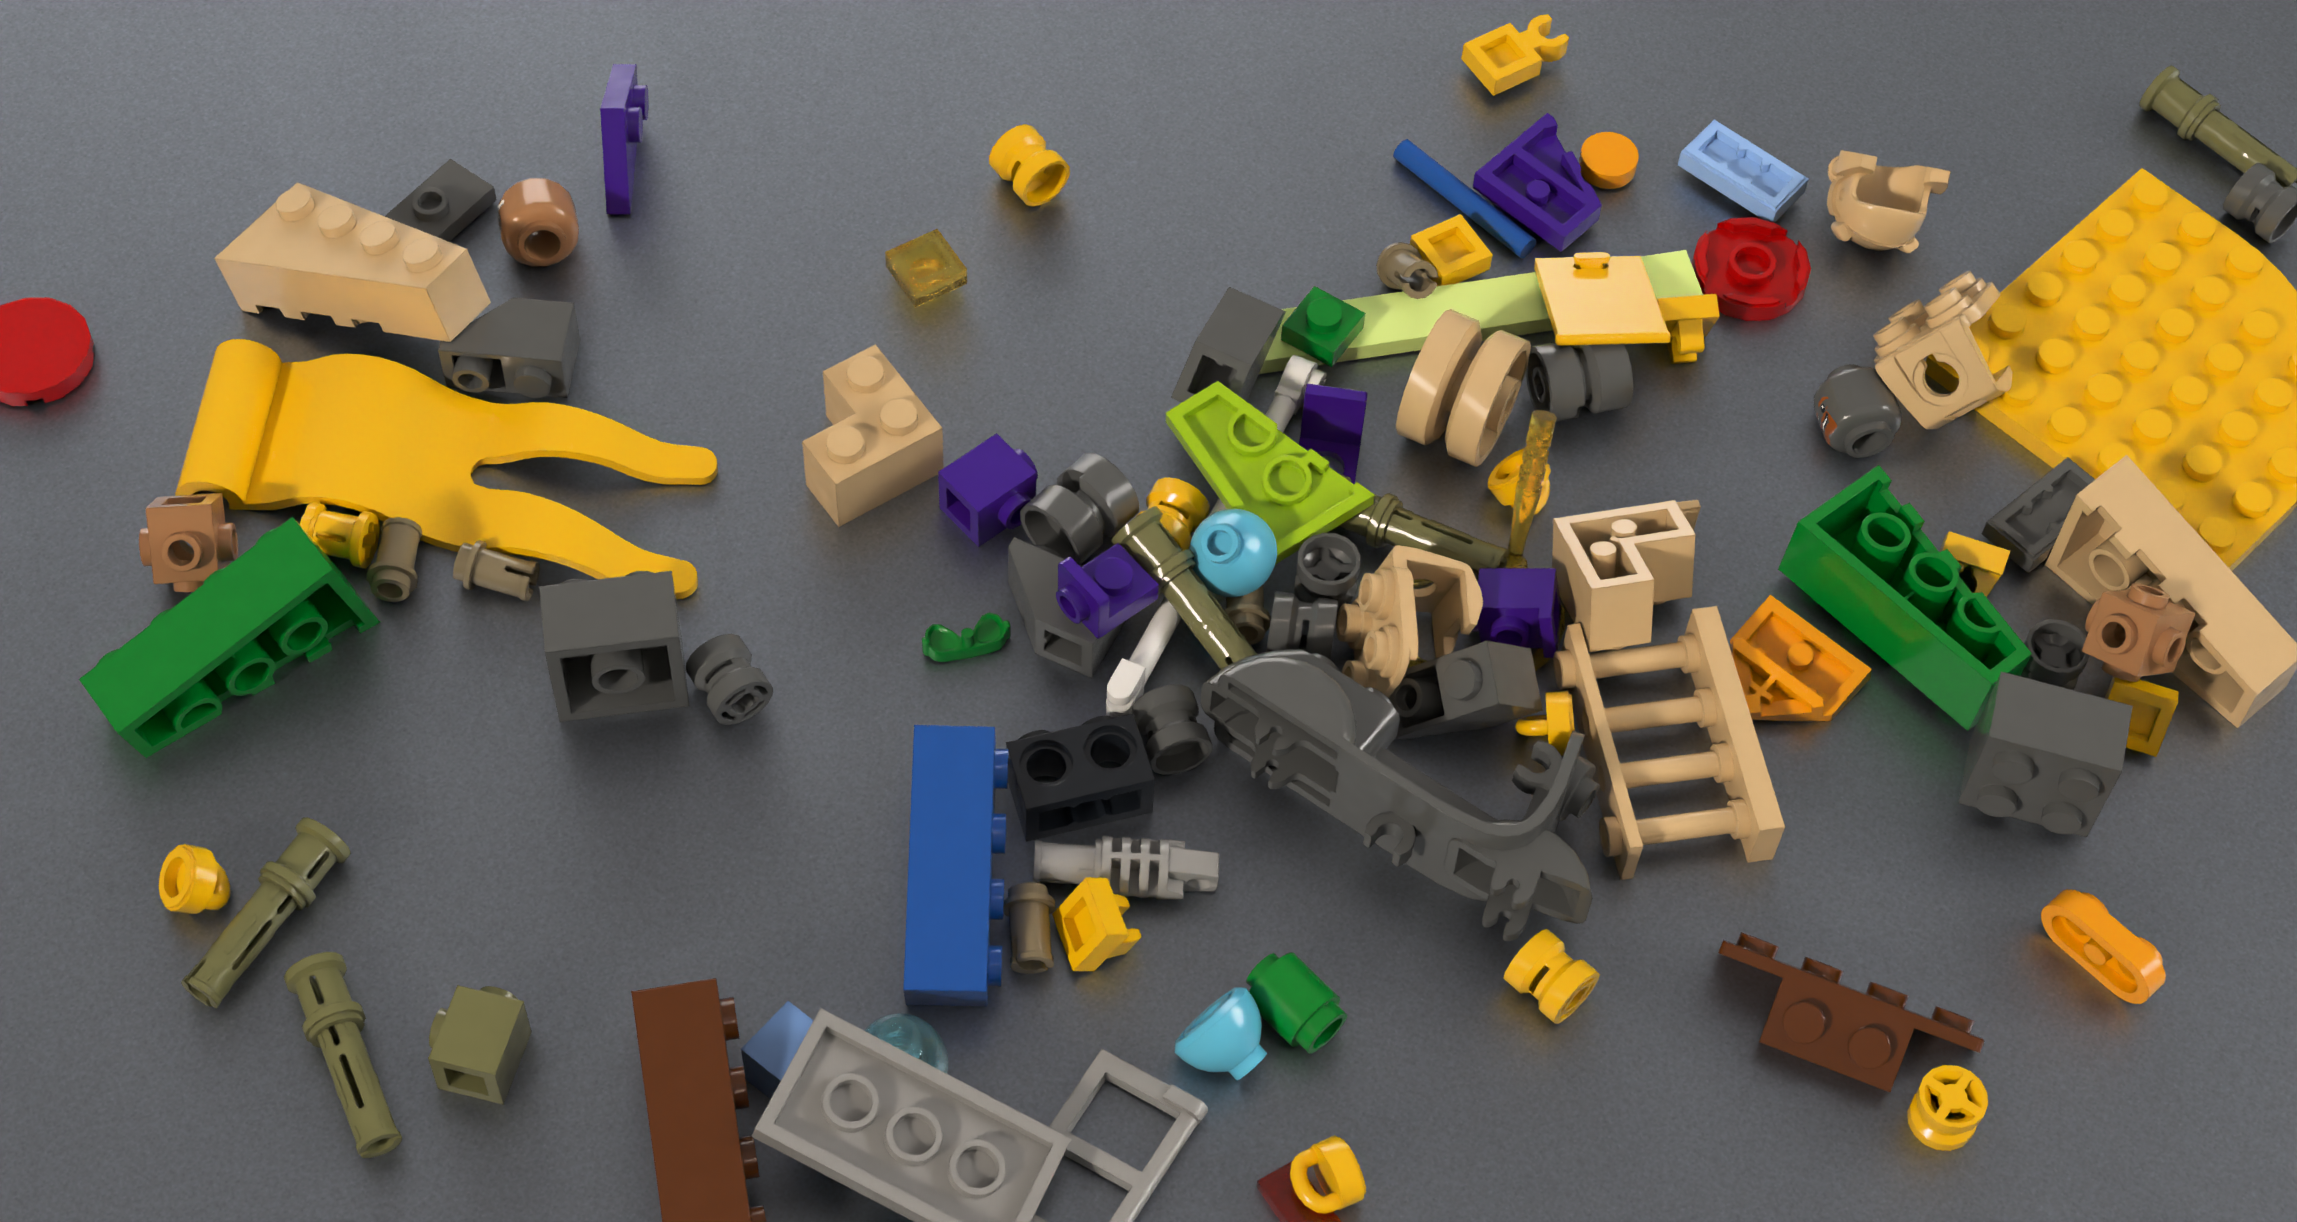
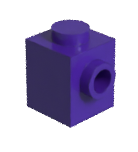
(987, 489)

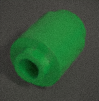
(1296, 1001)

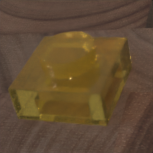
(926, 267)

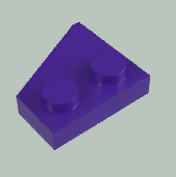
(622, 118)
(1541, 185)

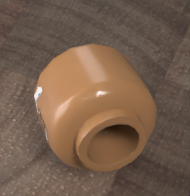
(538, 222)

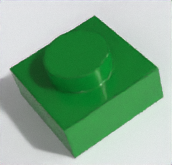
(1323, 326)

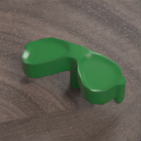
(986, 637)

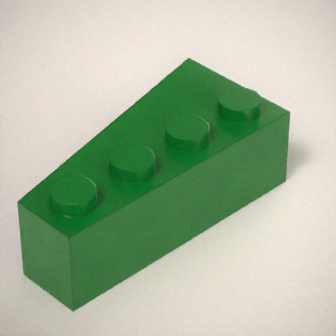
(1903, 597)
(226, 639)

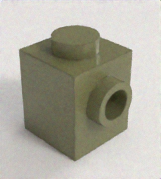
(479, 1042)

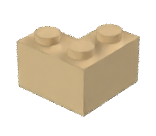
(878, 438)
(1619, 567)

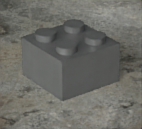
(614, 645)
(2045, 754)

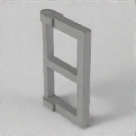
(1165, 1097)

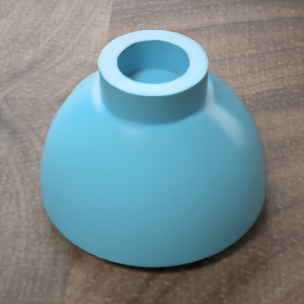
(1233, 552)
(1224, 1036)

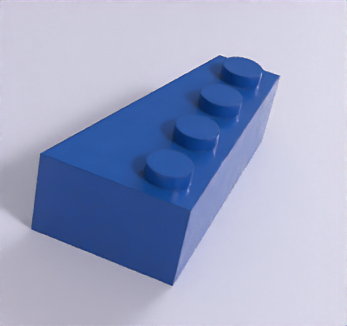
(952, 866)

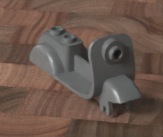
(1330, 744)

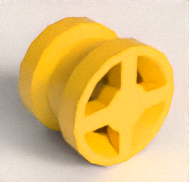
(1954, 1092)

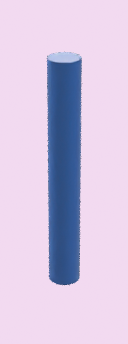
(1464, 198)

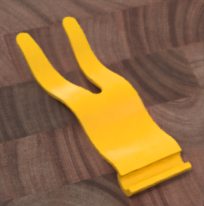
(406, 447)

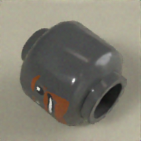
(1857, 411)

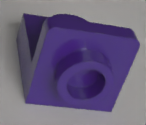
(1104, 590)

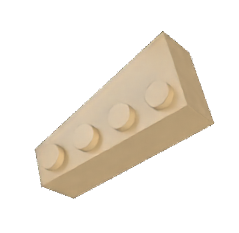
(352, 266)
(2131, 534)

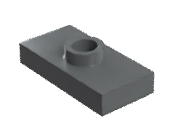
(445, 202)
(2036, 516)

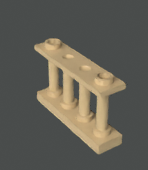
(1716, 704)

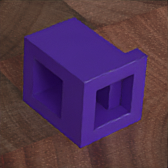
(1520, 607)

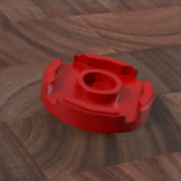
(1751, 268)
(42, 350)

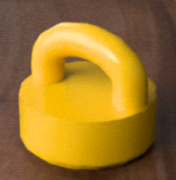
(1504, 479)
(1557, 722)
(193, 881)
(1336, 1172)

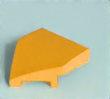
(1793, 667)

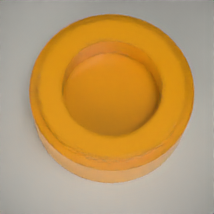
(1608, 160)

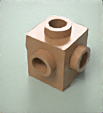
(191, 519)
(2137, 632)

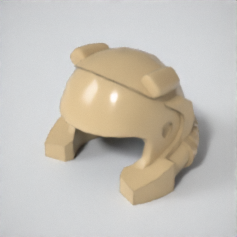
(1880, 204)

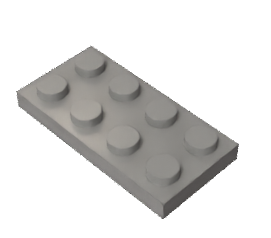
(907, 1131)

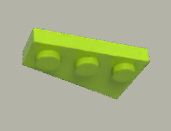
(1263, 469)

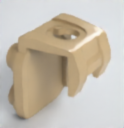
(1943, 331)
(1384, 619)

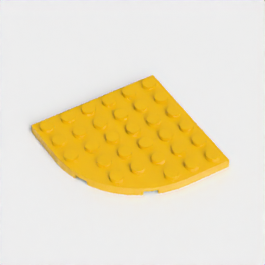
(2156, 345)

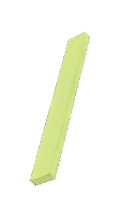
(1506, 303)

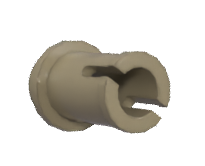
(1403, 268)
(495, 571)
(393, 572)
(1249, 615)
(1030, 936)

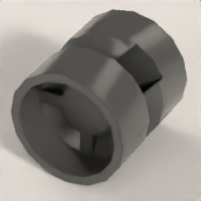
(1577, 377)
(1085, 504)

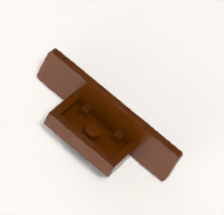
(1839, 1025)

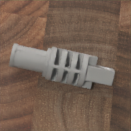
(1131, 865)

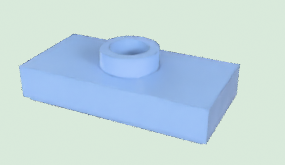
(1743, 172)

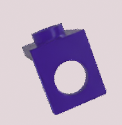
(1334, 424)

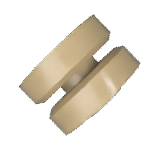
(1463, 387)

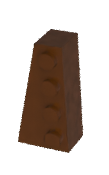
(694, 1103)

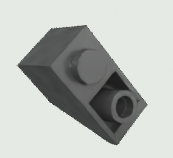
(1230, 346)
(515, 349)
(1051, 633)
(1467, 691)

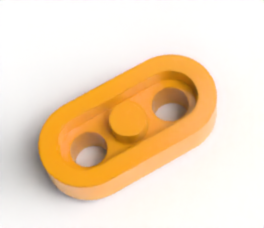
(2103, 946)

